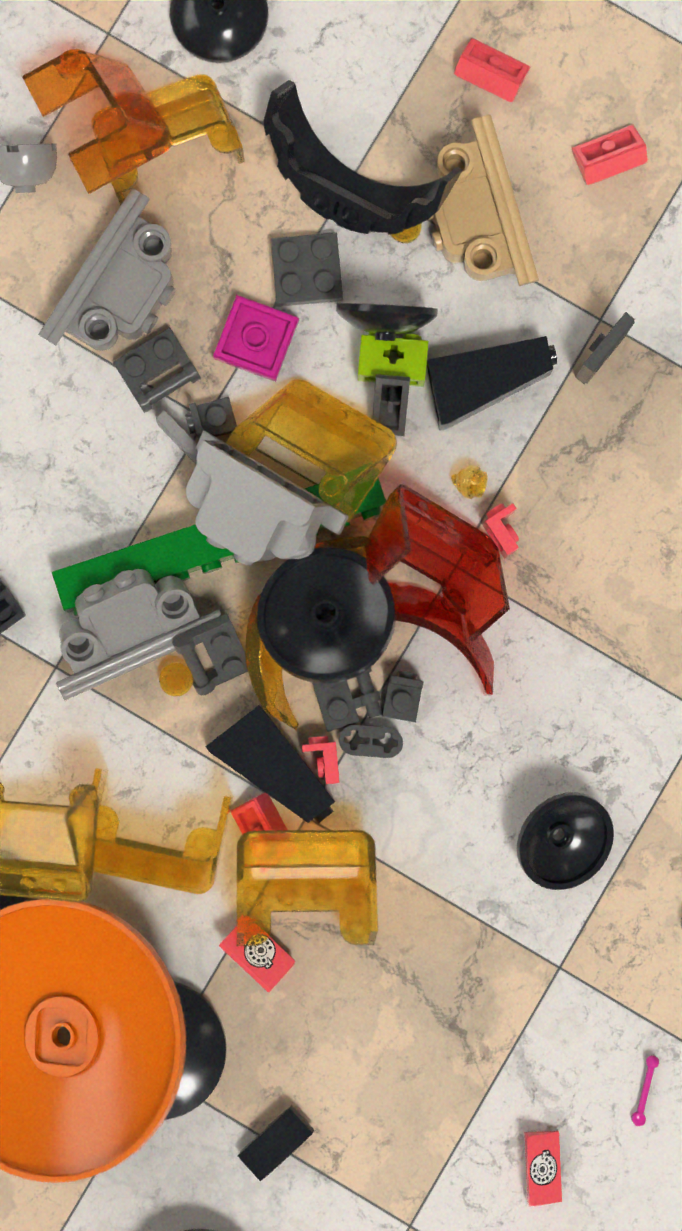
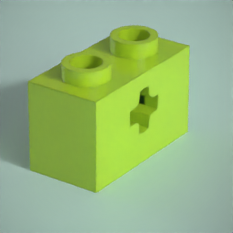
(411, 363)

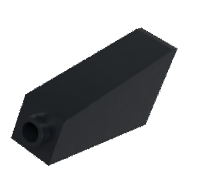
(482, 377)
(270, 762)

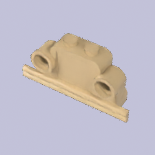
(481, 213)

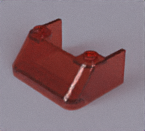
(444, 550)

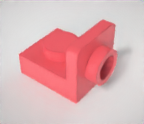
(502, 535)
(328, 763)

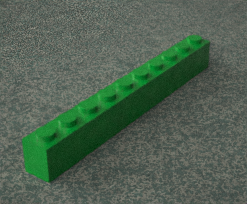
(171, 555)

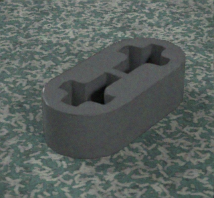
(370, 750)

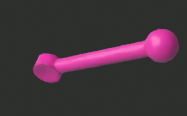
(638, 1117)

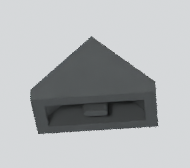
(391, 402)

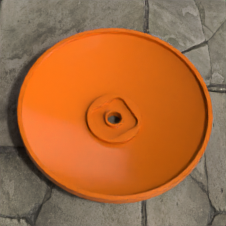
(109, 1089)

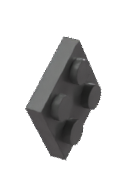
(306, 269)

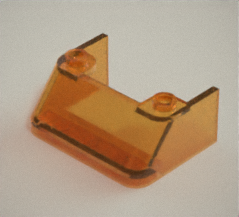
(125, 133)

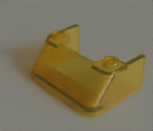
(185, 870)

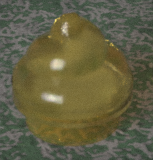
(470, 482)

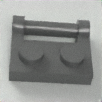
(151, 361)
(222, 647)

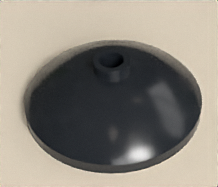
(219, 33)
(386, 319)
(577, 847)

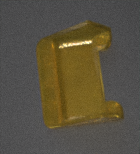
(190, 111)
(326, 434)
(49, 847)

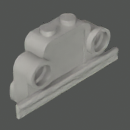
(118, 283)
(253, 507)
(124, 627)

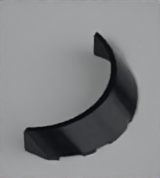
(334, 188)

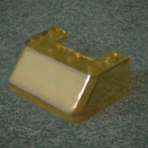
(306, 875)

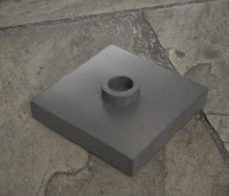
(604, 347)

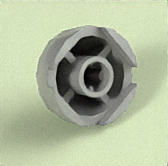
(27, 165)

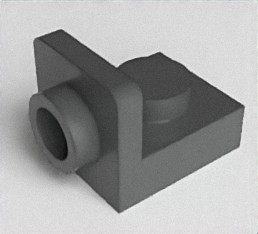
(213, 417)
(403, 697)

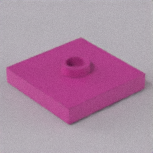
(256, 338)

